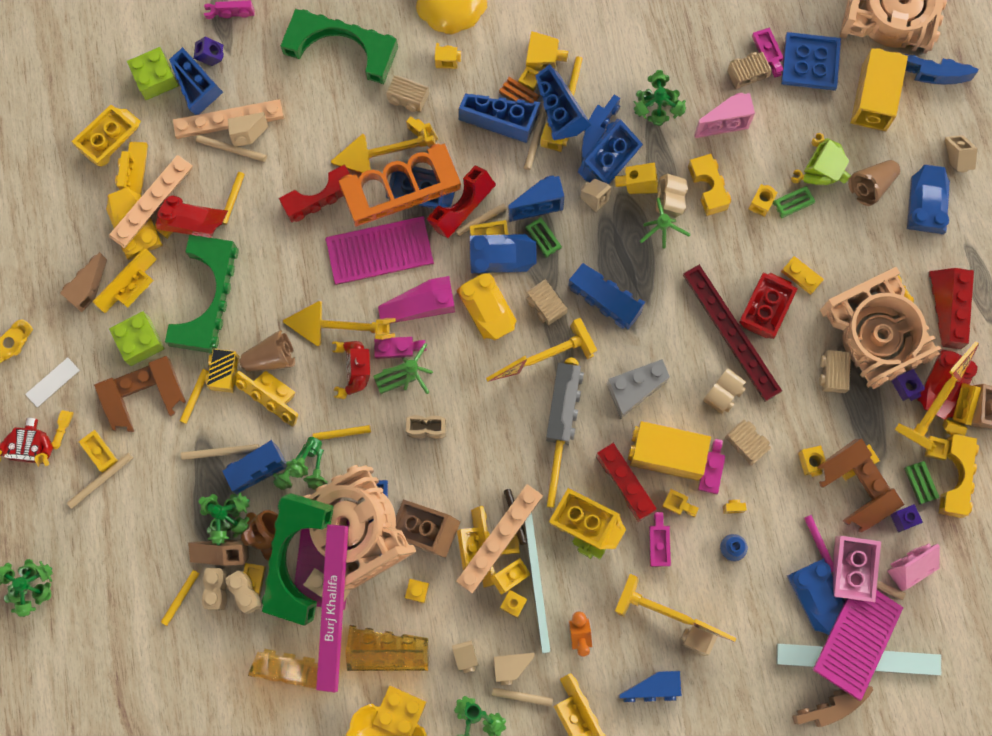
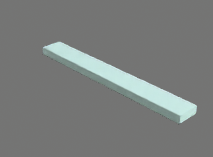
(540, 609)
(890, 660)

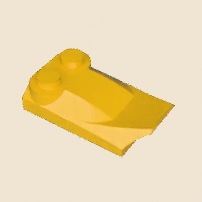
(106, 134)
(117, 207)
(487, 307)
(588, 521)

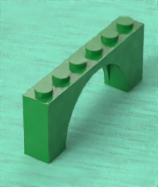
(308, 28)
(203, 331)
(281, 595)

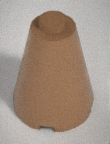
(873, 181)
(269, 354)

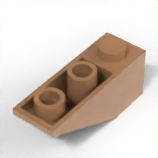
(84, 286)
(228, 553)

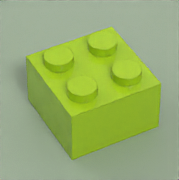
(152, 73)
(136, 338)

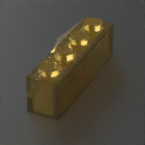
(385, 652)
(285, 668)

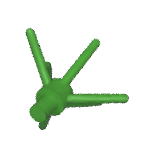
(663, 223)
(412, 368)

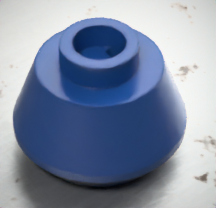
(728, 549)

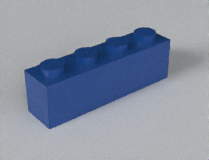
(562, 109)
(606, 296)

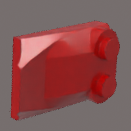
(188, 218)
(768, 305)
(937, 379)

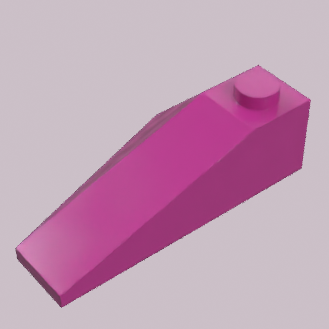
(422, 301)

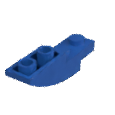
(943, 73)
(599, 120)

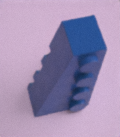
(500, 115)

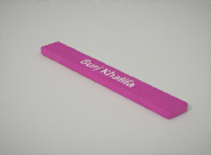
(332, 608)

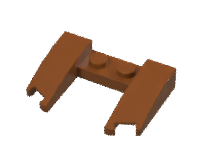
(114, 390)
(883, 500)

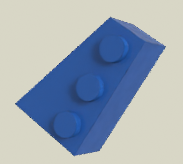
(254, 467)

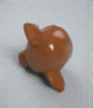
(260, 532)

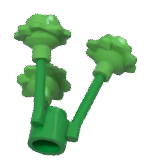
(297, 468)
(472, 714)

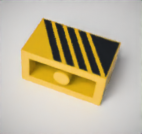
(222, 370)

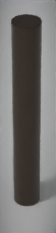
(520, 534)

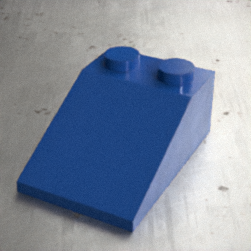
(540, 199)

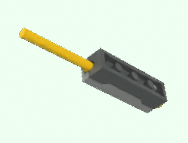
(562, 416)

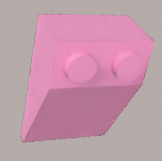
(730, 116)
(855, 568)

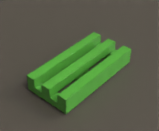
(780, 209)
(552, 250)
(389, 379)
(928, 479)

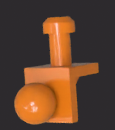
(580, 633)

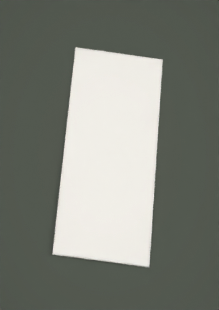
(52, 382)

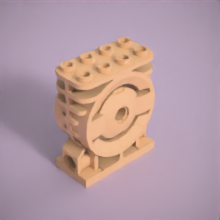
(870, 19)
(867, 347)
(378, 536)

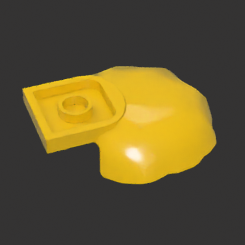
(450, 15)
(395, 716)

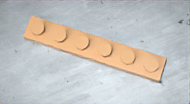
(218, 120)
(150, 201)
(499, 538)

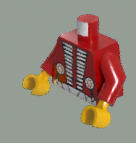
(356, 367)
(27, 444)

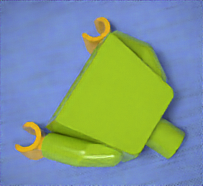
(825, 165)

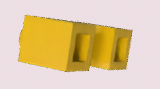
(706, 170)

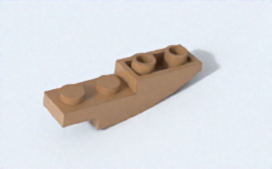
(825, 714)

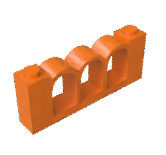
(436, 156)

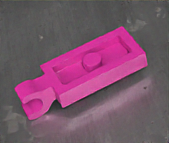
(230, 9)
(767, 44)
(396, 347)
(713, 471)
(659, 542)

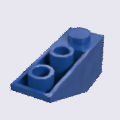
(661, 684)

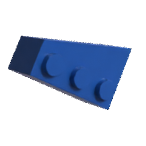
(194, 82)

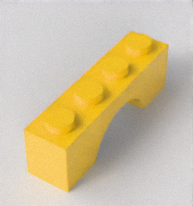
(962, 453)

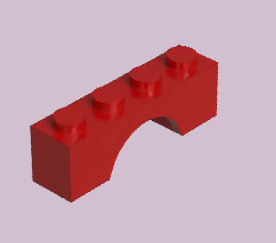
(476, 187)
(299, 205)
(625, 479)

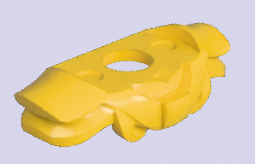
(19, 333)

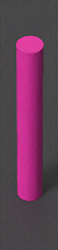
(819, 541)

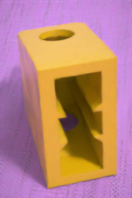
(544, 51)
(639, 179)

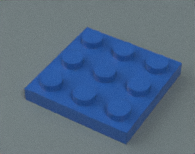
(811, 61)

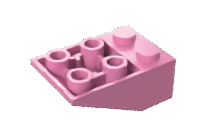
(915, 566)

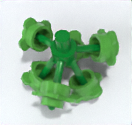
(662, 97)
(218, 525)
(20, 585)

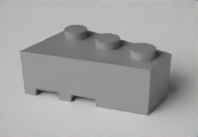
(636, 385)

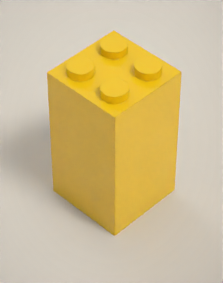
(879, 89)
(669, 450)

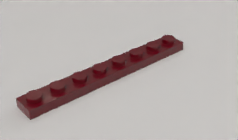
(732, 333)

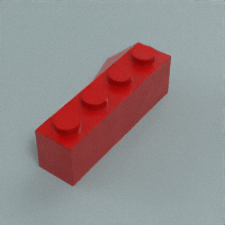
(953, 305)

